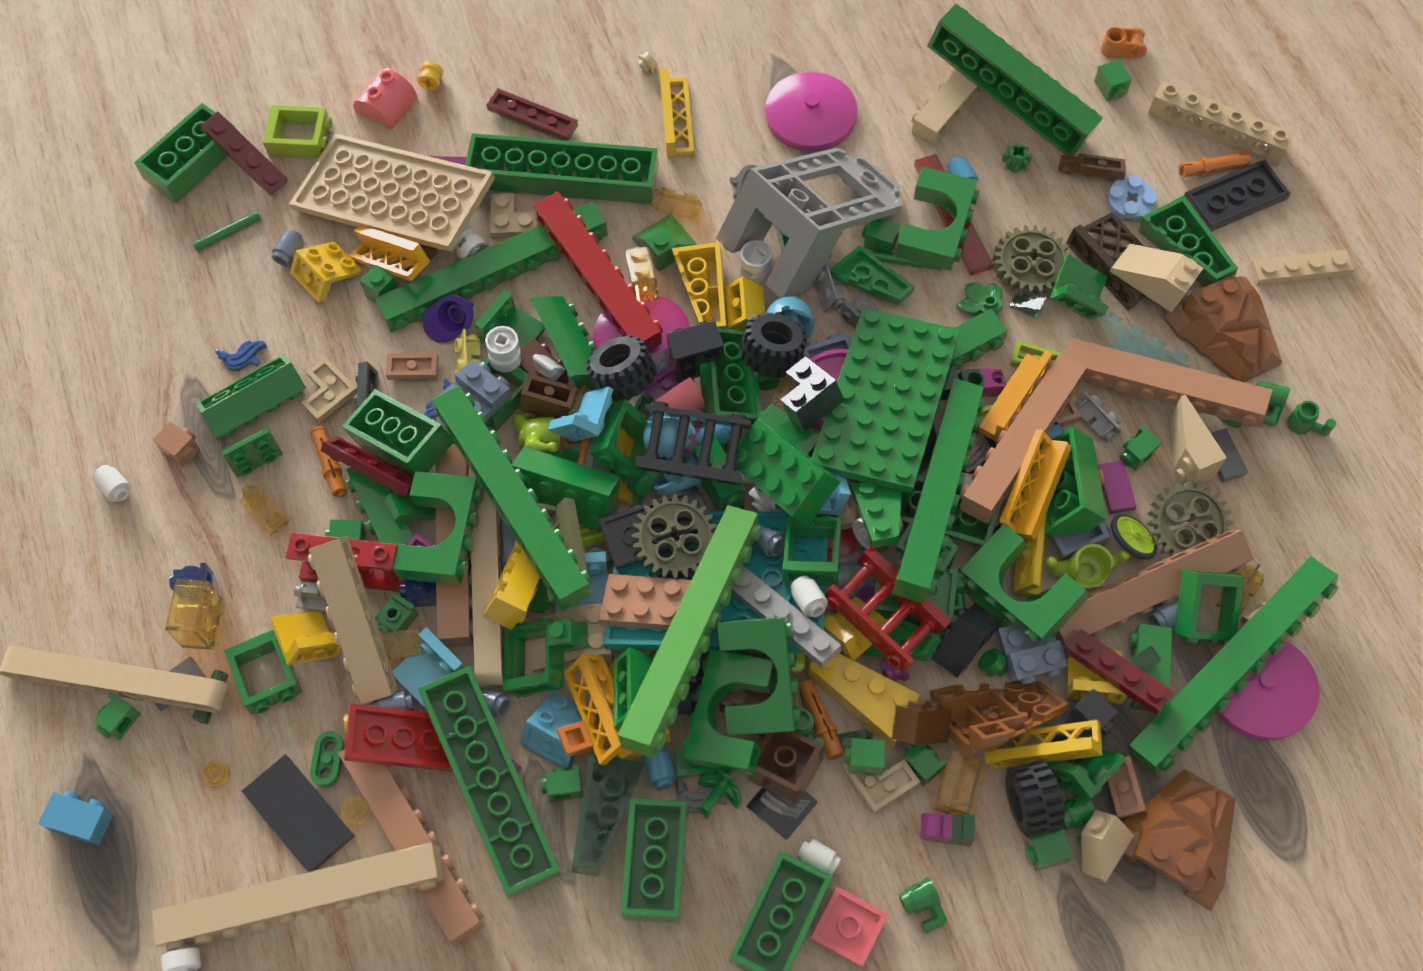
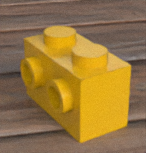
(743, 302)

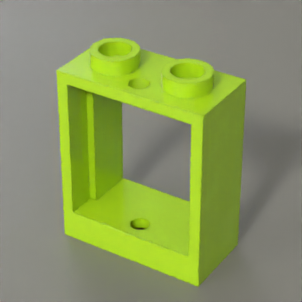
(296, 148)

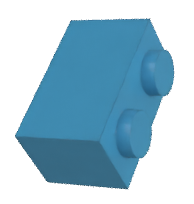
(76, 818)

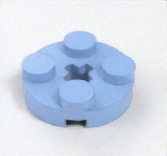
(1131, 187)

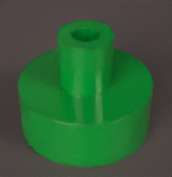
(992, 662)

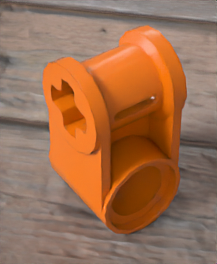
(1122, 42)

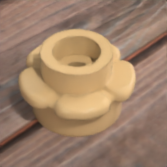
(647, 63)

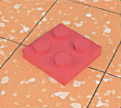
(849, 927)

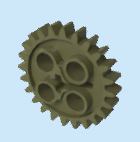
(1030, 260)
(1182, 501)
(667, 514)

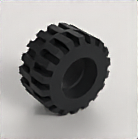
(772, 344)
(623, 366)
(1035, 798)

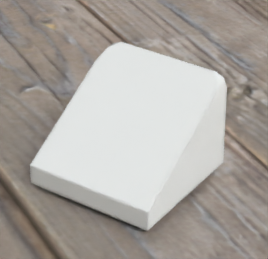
(547, 367)

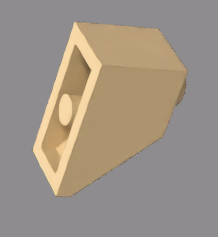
(1103, 845)

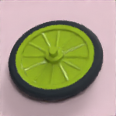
(1133, 536)

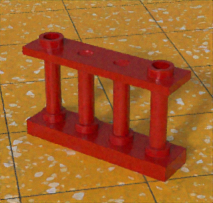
(372, 559)
(929, 615)

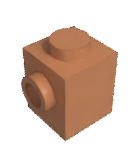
(177, 443)

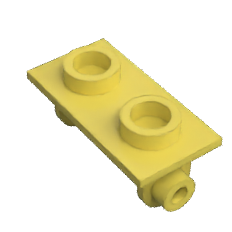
(466, 348)

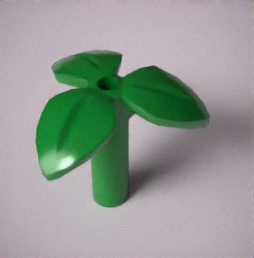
(721, 784)

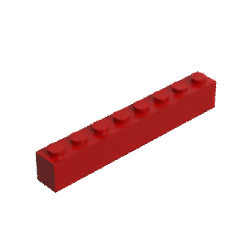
(596, 271)

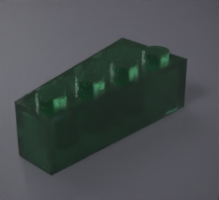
(602, 810)

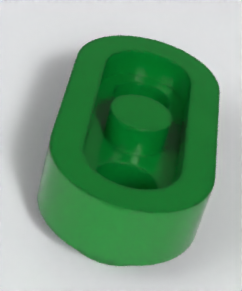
(326, 760)

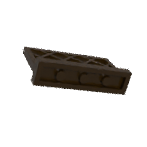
(1094, 255)

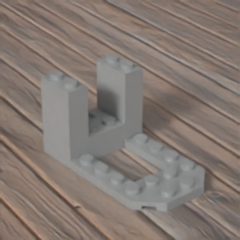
(781, 197)

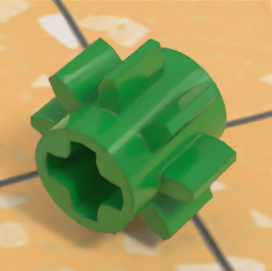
(1017, 158)

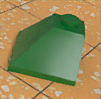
(661, 238)

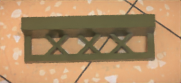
(566, 521)

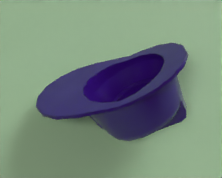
(448, 318)

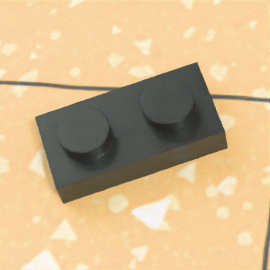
(366, 382)

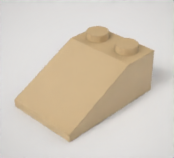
(1157, 273)
(1193, 448)
(595, 637)

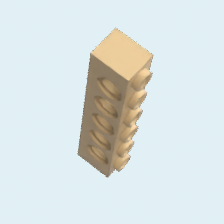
(1220, 123)

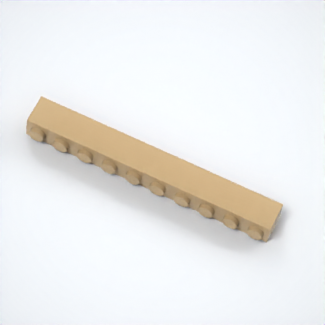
(298, 896)

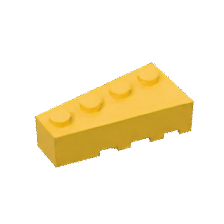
(704, 281)
(513, 590)
(863, 694)

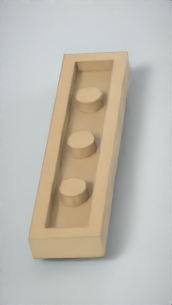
(1301, 267)

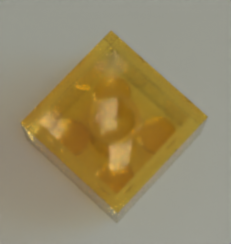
(195, 614)

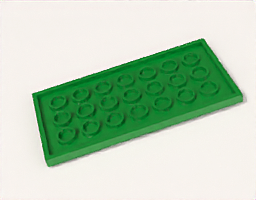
(890, 398)

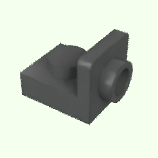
(851, 310)

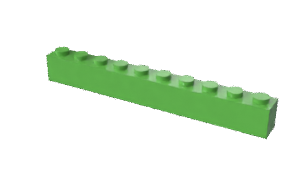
(689, 633)

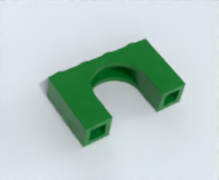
(939, 247)
(447, 560)
(1039, 617)
(773, 638)
(722, 675)

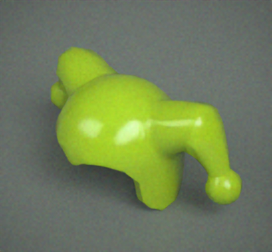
(535, 433)
(1088, 565)

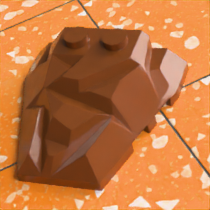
(1229, 327)
(995, 716)
(1185, 836)

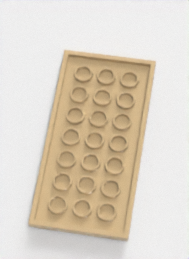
(393, 191)

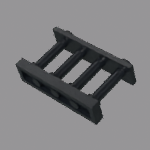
(676, 464)

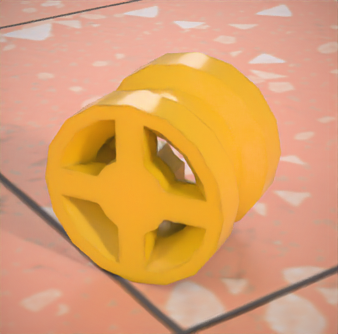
(430, 76)

